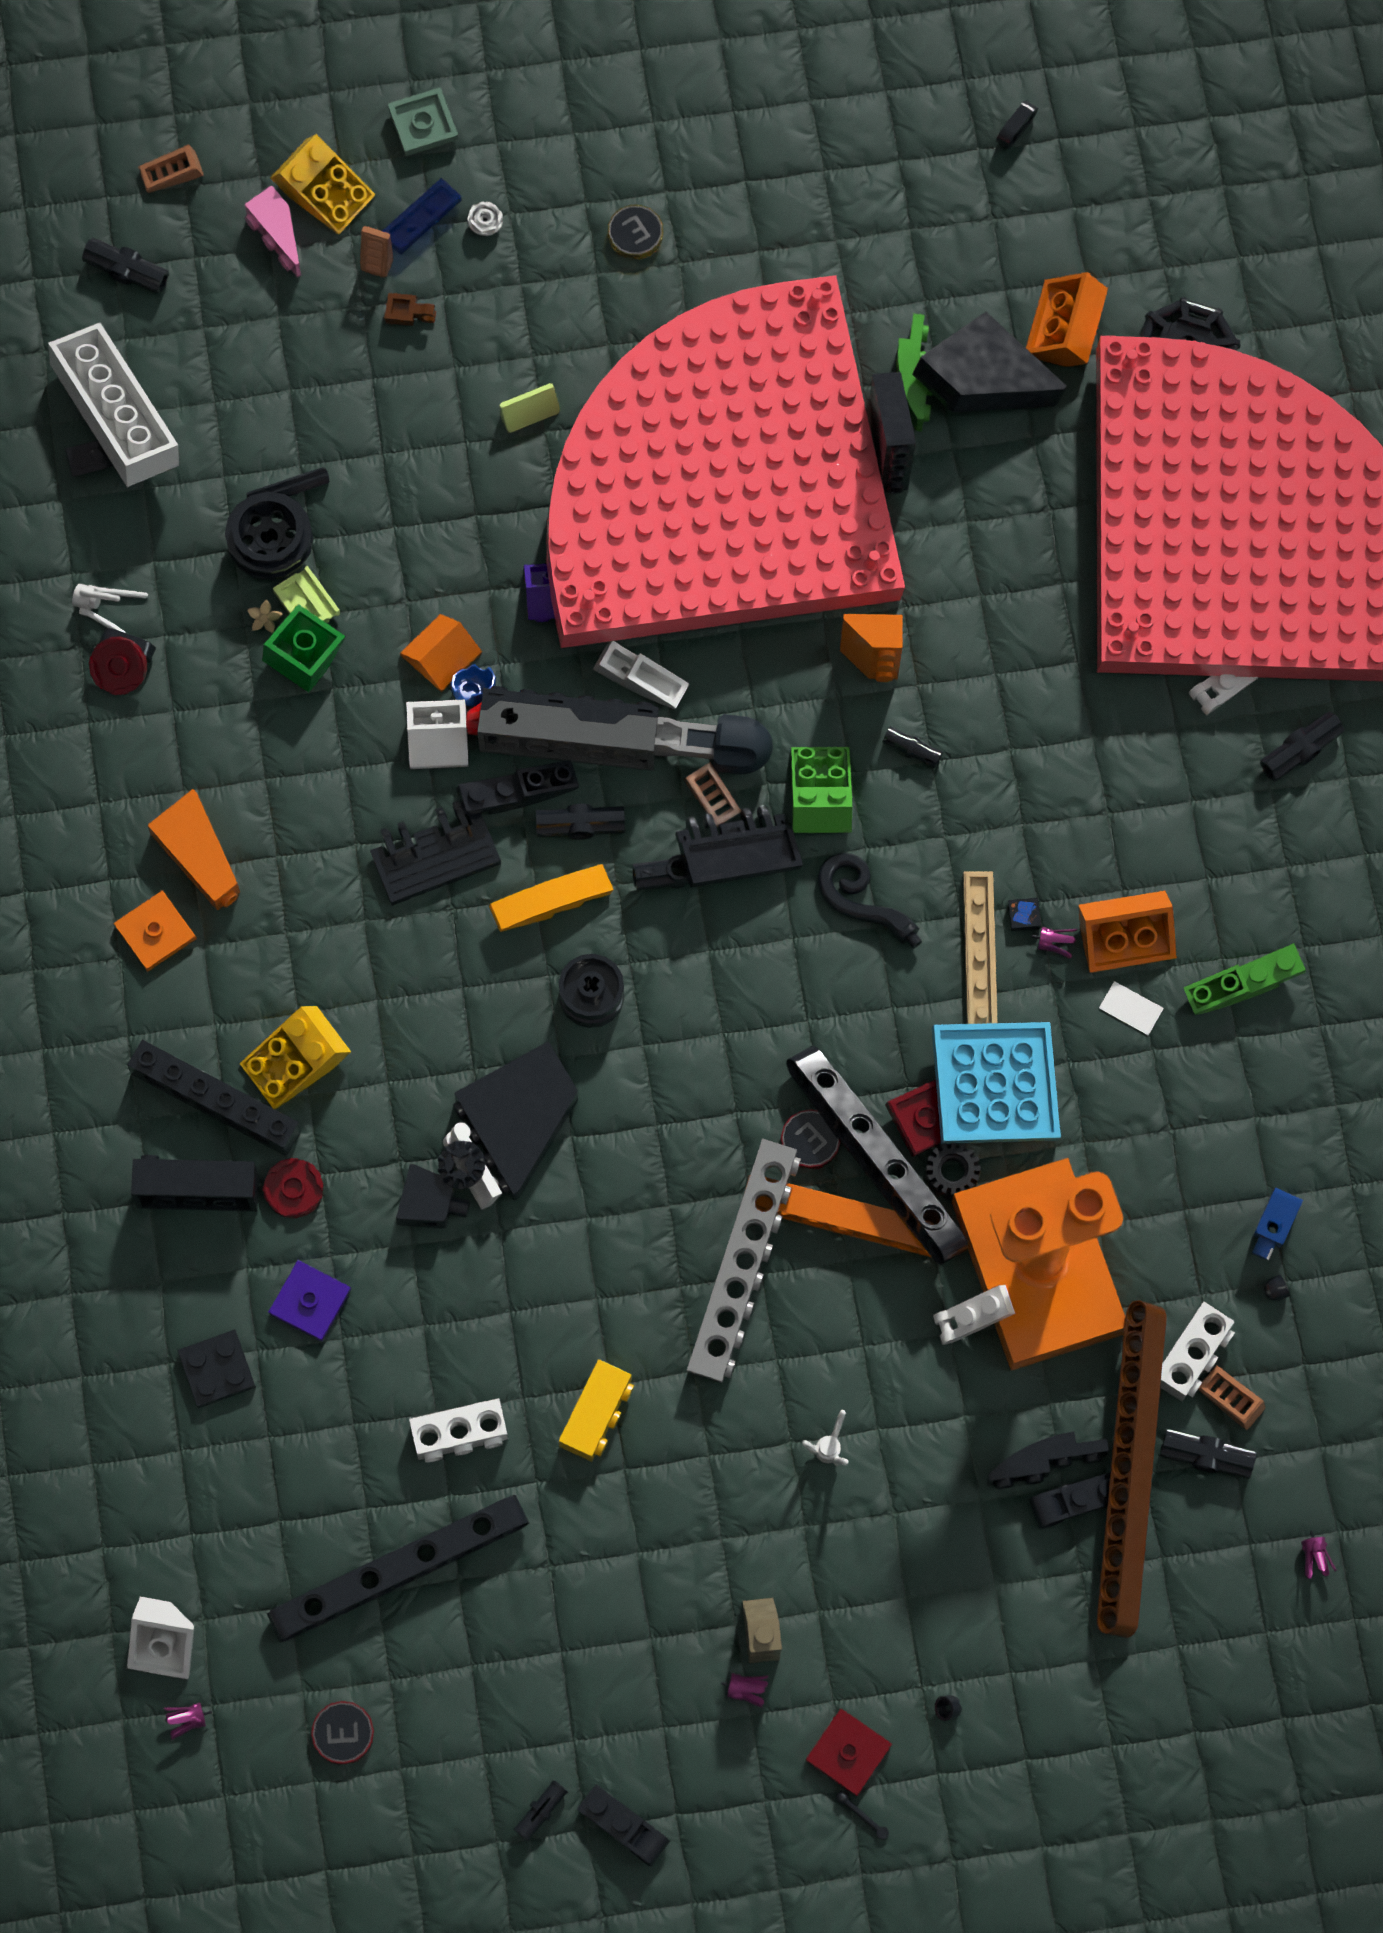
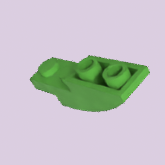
(907, 359)
(1245, 981)

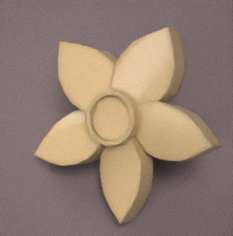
(264, 616)

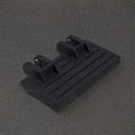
(740, 848)
(435, 859)

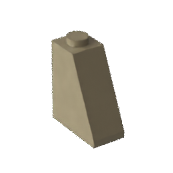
(762, 1630)

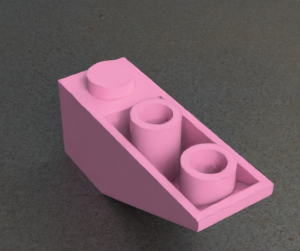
(272, 219)

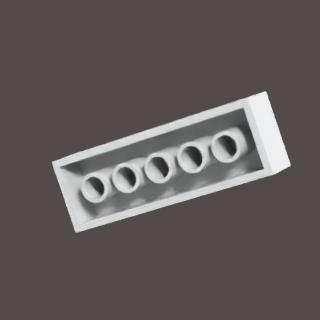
(113, 404)

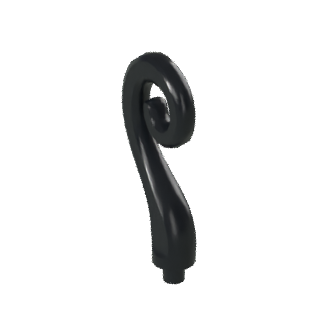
(896, 921)

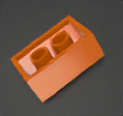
(1067, 319)
(873, 644)
(1128, 931)

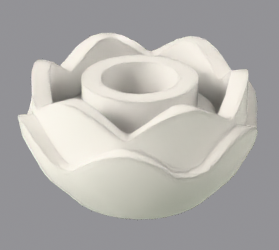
(488, 211)

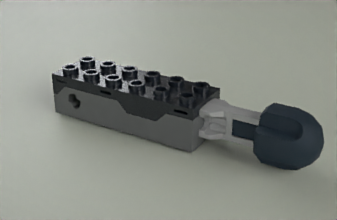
(610, 732)

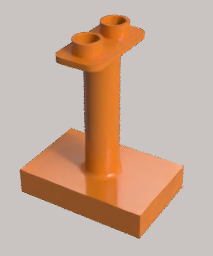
(1042, 1243)

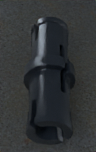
(912, 747)
(554, 1793)

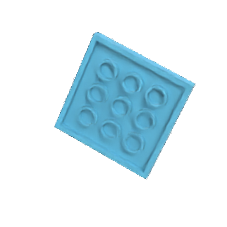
(995, 1082)

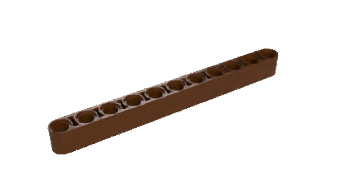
(1131, 1469)

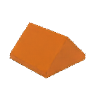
(441, 651)

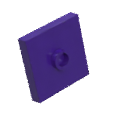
(309, 1300)

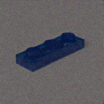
(422, 215)

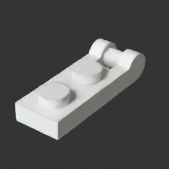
(1224, 686)
(487, 1188)
(974, 1314)

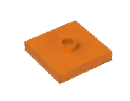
(155, 931)

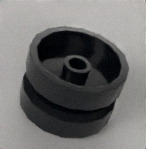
(594, 973)

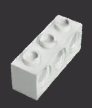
(1195, 1336)
(467, 1416)

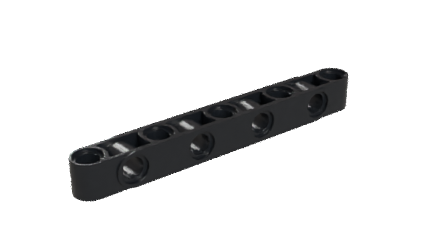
(877, 1155)
(397, 1568)

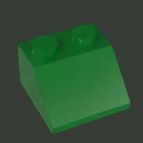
(302, 648)

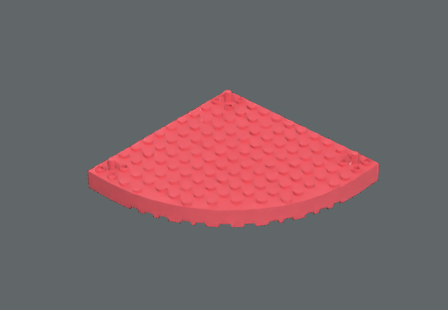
(722, 476)
(1232, 519)

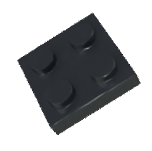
(216, 1368)

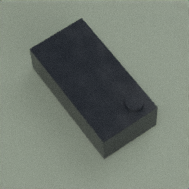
(194, 1184)

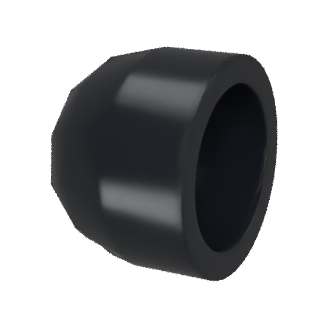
(1276, 1288)
(941, 1711)

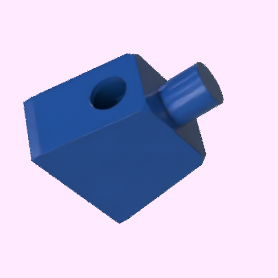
(1279, 1210)

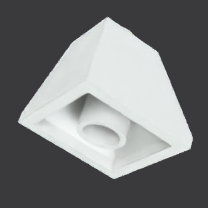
(160, 1639)

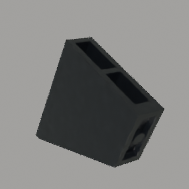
(987, 370)
(892, 431)
(518, 1114)

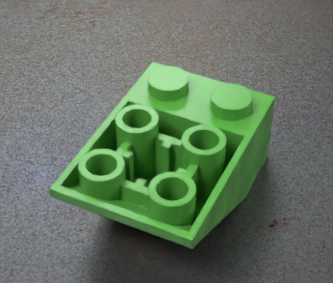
(821, 790)

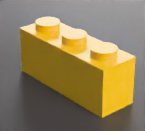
(596, 1411)

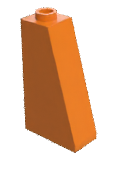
(194, 847)

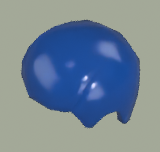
(469, 684)

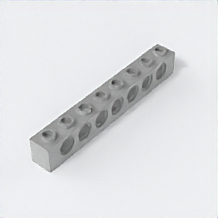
(768, 1156)

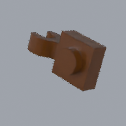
(404, 308)

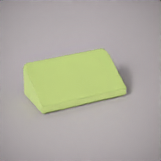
(529, 408)

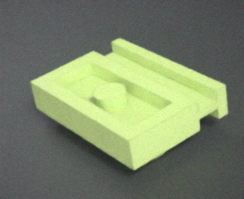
(307, 592)

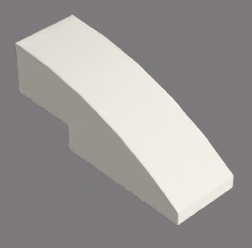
(640, 675)

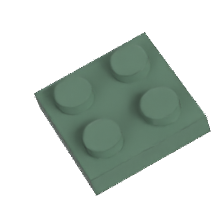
(423, 121)

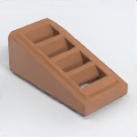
(173, 178)
(376, 251)
(721, 789)
(1250, 1415)

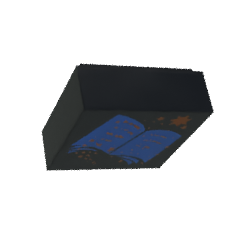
(1024, 914)

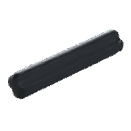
(296, 484)

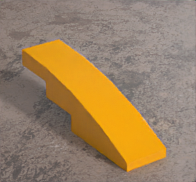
(550, 897)

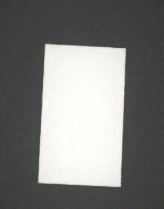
(1131, 1008)

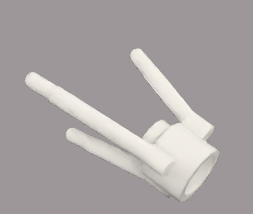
(90, 597)
(828, 1447)

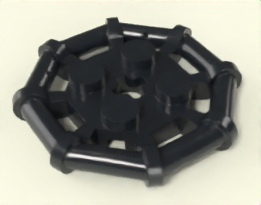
(1188, 327)

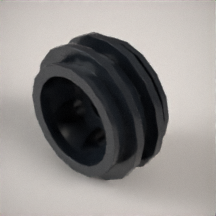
(278, 557)

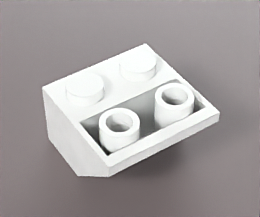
(437, 734)

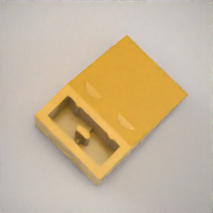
(323, 184)
(295, 1056)

